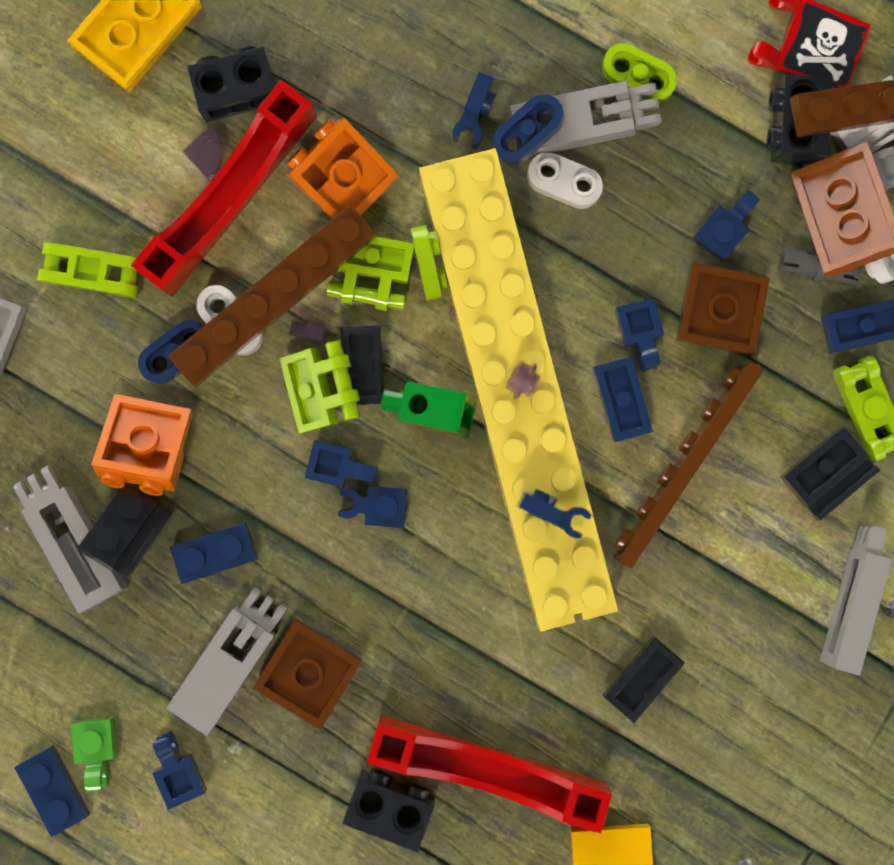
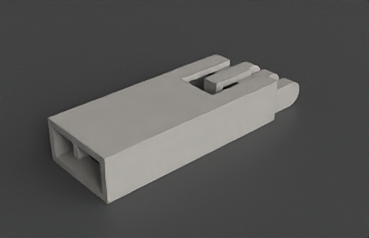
(612, 99)
(81, 577)
(857, 602)
(219, 674)

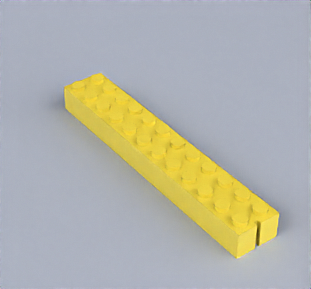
(525, 434)

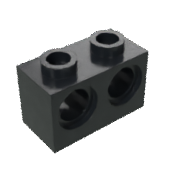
(235, 95)
(783, 150)
(384, 819)

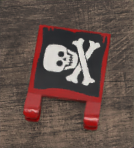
(815, 44)

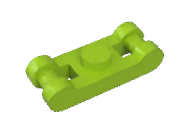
(88, 270)
(869, 407)

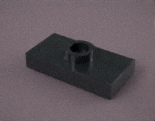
(364, 351)
(643, 679)

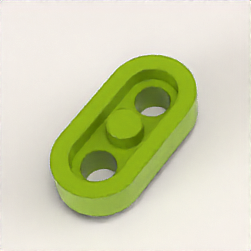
(640, 70)
(426, 247)

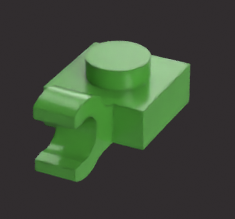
(94, 744)

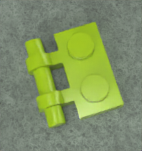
(380, 259)
(310, 391)

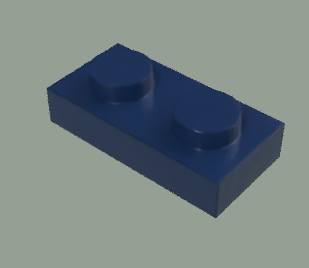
(859, 326)
(622, 399)
(213, 553)
(52, 791)

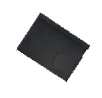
(829, 473)
(125, 531)

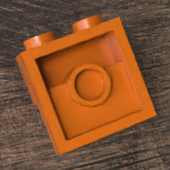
(340, 169)
(142, 444)

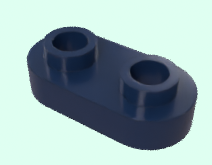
(525, 126)
(162, 348)

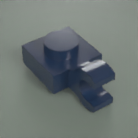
(478, 103)
(724, 228)
(640, 326)
(333, 465)
(543, 506)
(177, 777)

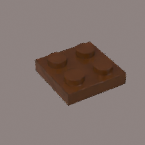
(722, 309)
(308, 674)

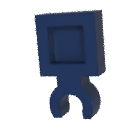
(381, 506)

